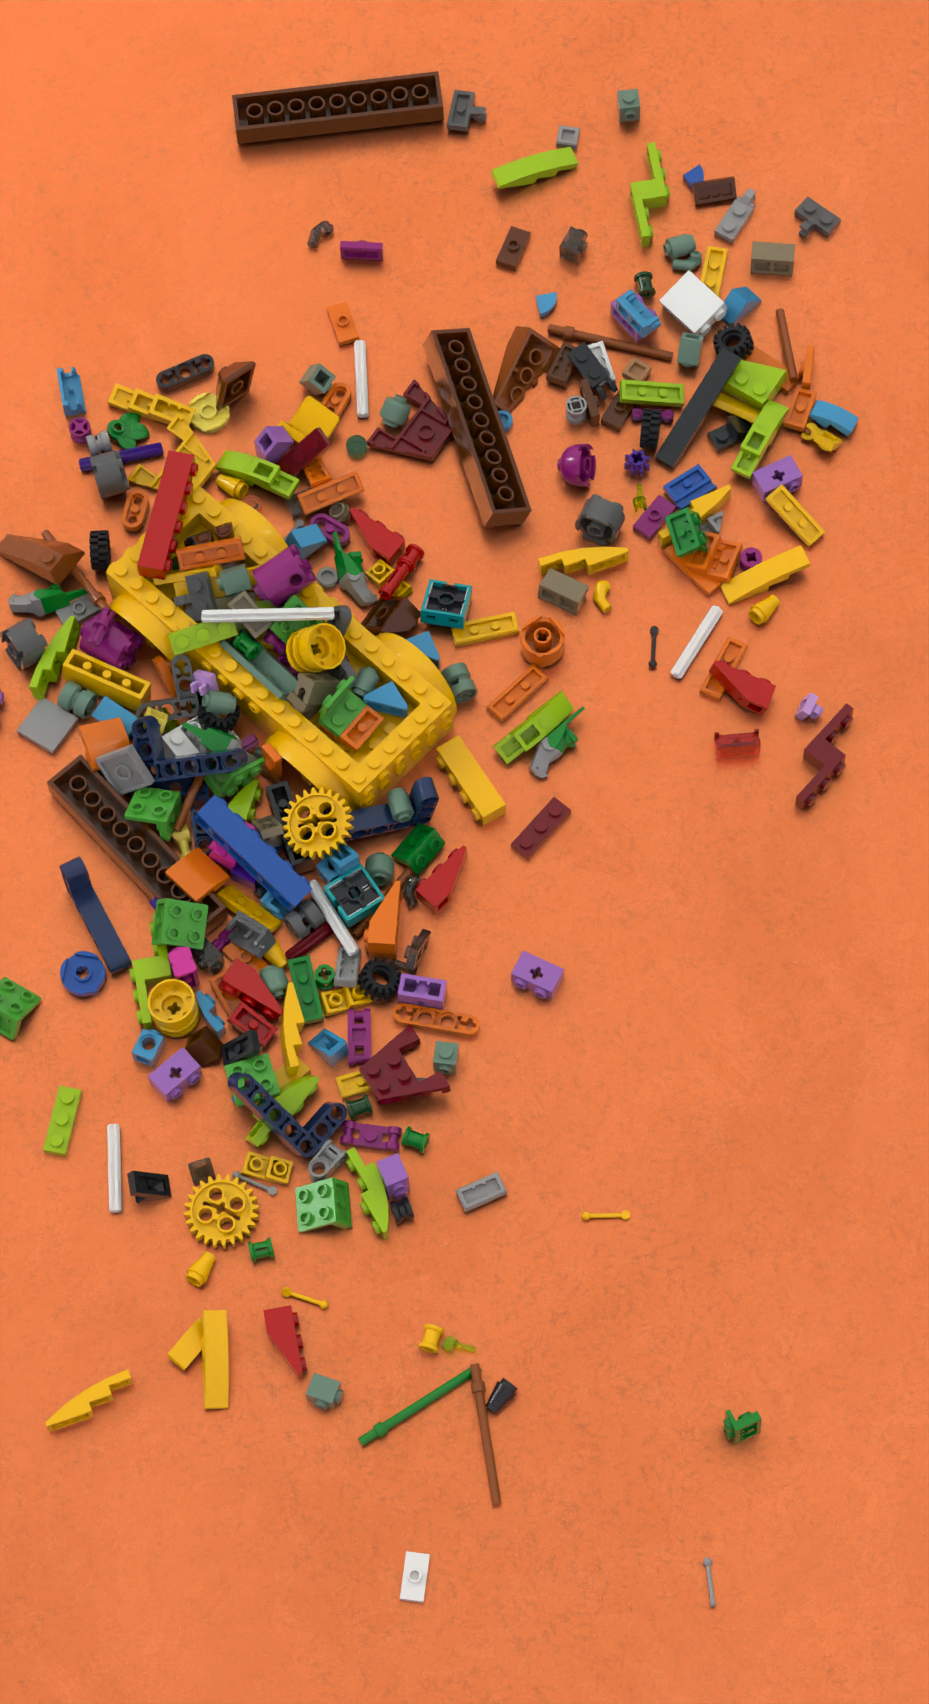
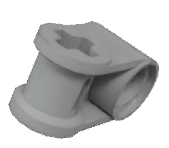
(329, 1159)

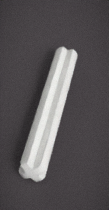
(361, 378)
(696, 642)
(333, 918)
(114, 1168)

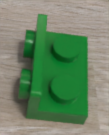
(686, 532)
(418, 848)
(744, 1428)

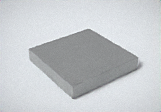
(47, 725)
(124, 770)

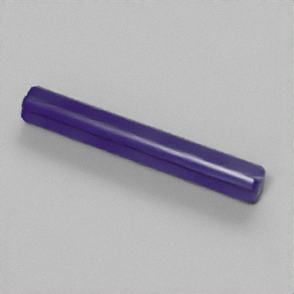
(129, 455)

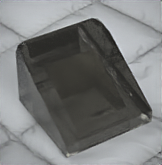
(201, 1170)

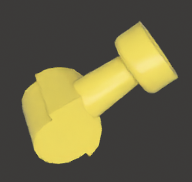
(182, 840)

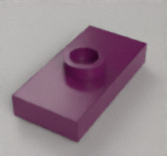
(361, 250)
(654, 517)

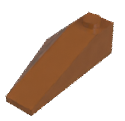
(523, 363)
(43, 557)

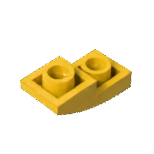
(380, 573)
(341, 1000)
(267, 1168)
(188, 1346)

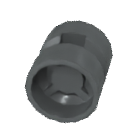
(310, 914)

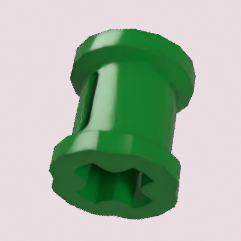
(247, 645)
(319, 973)
(415, 1139)
(253, 1247)

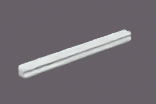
(268, 614)

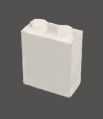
(693, 304)

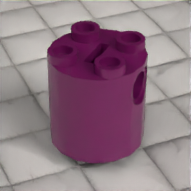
(283, 576)
(116, 647)

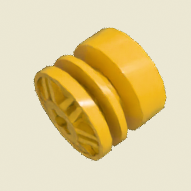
(315, 648)
(174, 998)

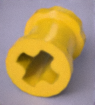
(431, 1338)

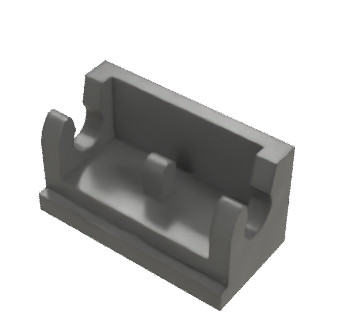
(250, 935)

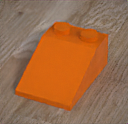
(383, 930)

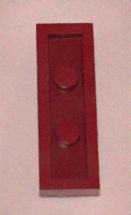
(304, 452)
(540, 828)

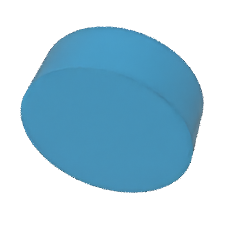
(506, 419)

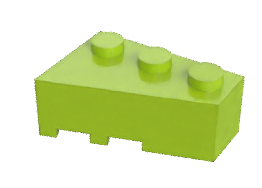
(755, 383)

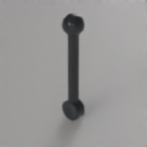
(653, 631)

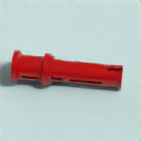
(405, 565)

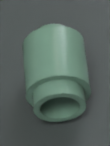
(679, 246)
(366, 682)
(219, 702)
(400, 805)

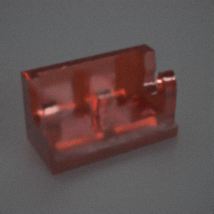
(737, 744)

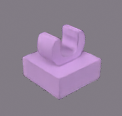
(204, 682)
(809, 707)

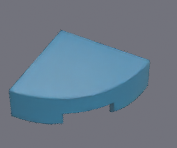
(546, 303)

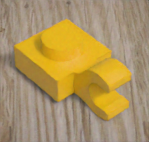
(825, 439)

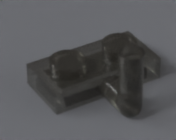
(414, 953)

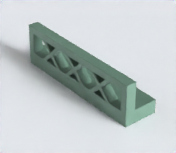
(265, 669)

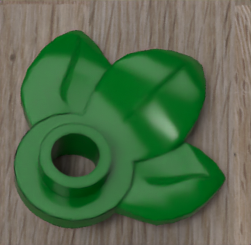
(129, 431)

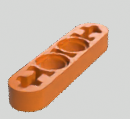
(435, 1023)

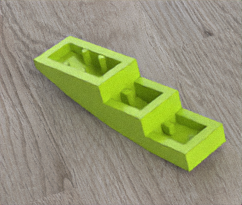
(530, 168)
(54, 656)

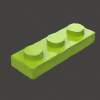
(651, 393)
(62, 1121)

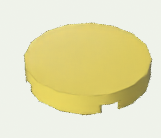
(207, 417)

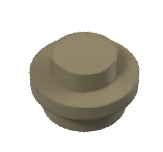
(339, 511)

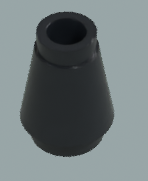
(501, 1395)

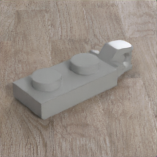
(736, 217)

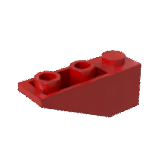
(378, 539)
(746, 689)
(440, 886)
(247, 986)
(282, 1333)

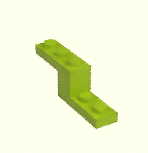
(649, 194)
(207, 633)
(148, 973)

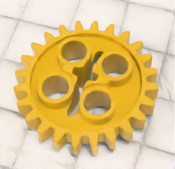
(318, 842)
(231, 1193)

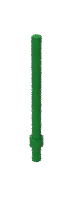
(380, 1429)

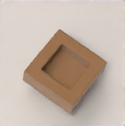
(636, 370)

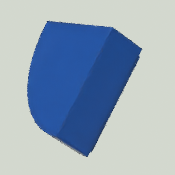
(694, 175)

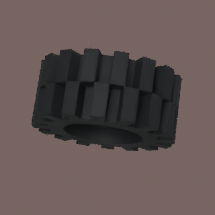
(732, 334)
(650, 428)
(99, 549)
(221, 724)
(372, 987)

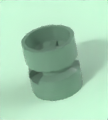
(459, 681)
(74, 697)

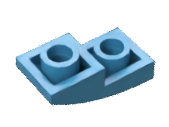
(830, 414)
(208, 1010)

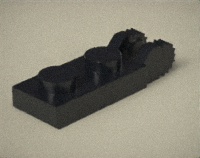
(591, 368)

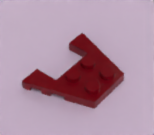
(422, 435)
(392, 1078)

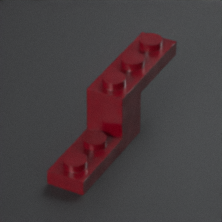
(825, 757)

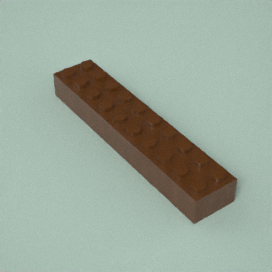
(338, 107)
(477, 427)
(126, 841)

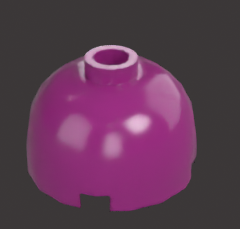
(577, 465)

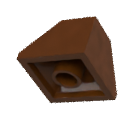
(233, 382)
(392, 616)

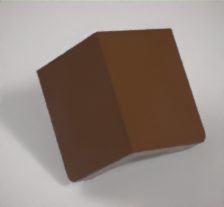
(204, 1046)

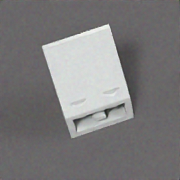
(183, 742)

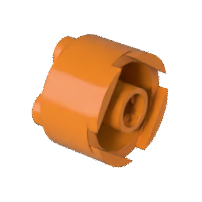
(542, 641)

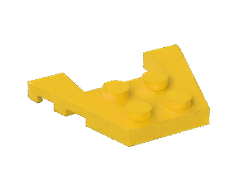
(190, 445)

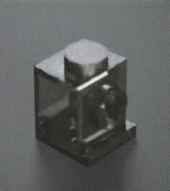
(573, 245)
(208, 958)

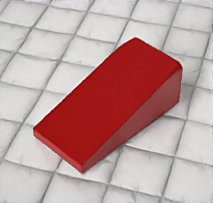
(247, 1019)

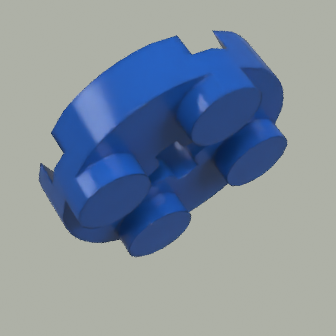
(89, 985)

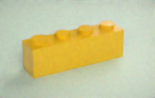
(106, 680)
(470, 780)

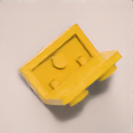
(308, 417)

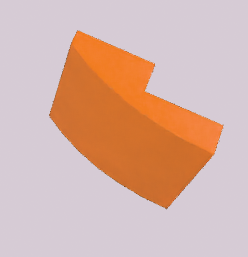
(718, 561)
(359, 729)
(102, 738)
(197, 875)

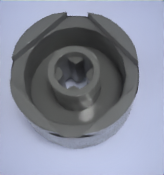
(109, 474)
(600, 520)
(23, 643)

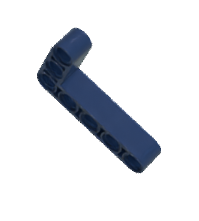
(182, 763)
(379, 819)
(201, 838)
(94, 916)
(283, 1118)

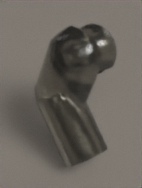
(317, 231)
(408, 890)

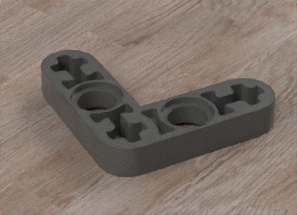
(341, 622)
(182, 695)

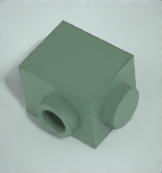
(628, 105)
(690, 349)
(317, 379)
(234, 580)
(446, 1057)
(324, 1392)

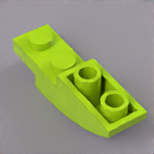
(759, 438)
(258, 472)
(534, 728)
(245, 801)
(291, 1099)
(374, 1198)

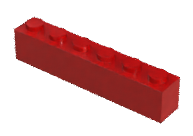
(167, 515)

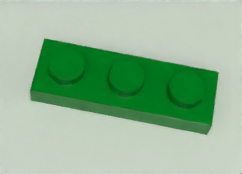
(306, 989)

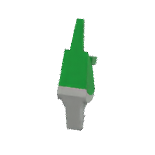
(352, 575)
(43, 600)
(217, 740)
(553, 746)

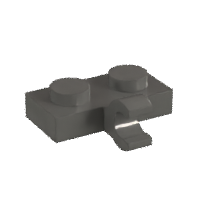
(463, 110)
(816, 218)
(199, 595)

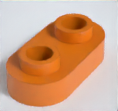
(336, 403)
(133, 511)

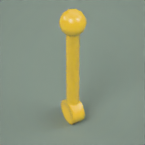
(625, 1215)
(286, 1292)

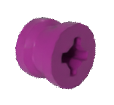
(79, 425)
(750, 552)

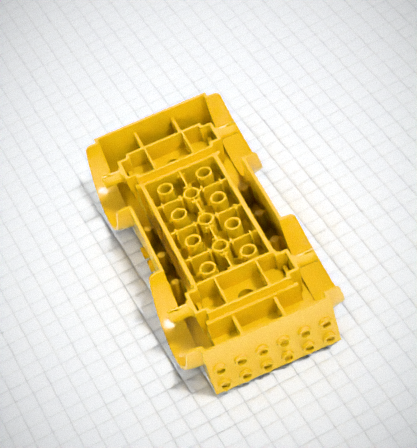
(357, 776)

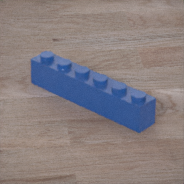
(252, 853)

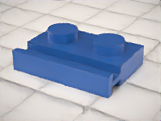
(689, 486)

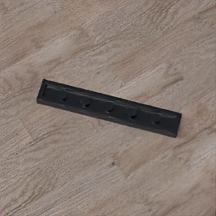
(698, 408)

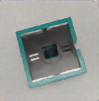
(446, 604)
(354, 895)

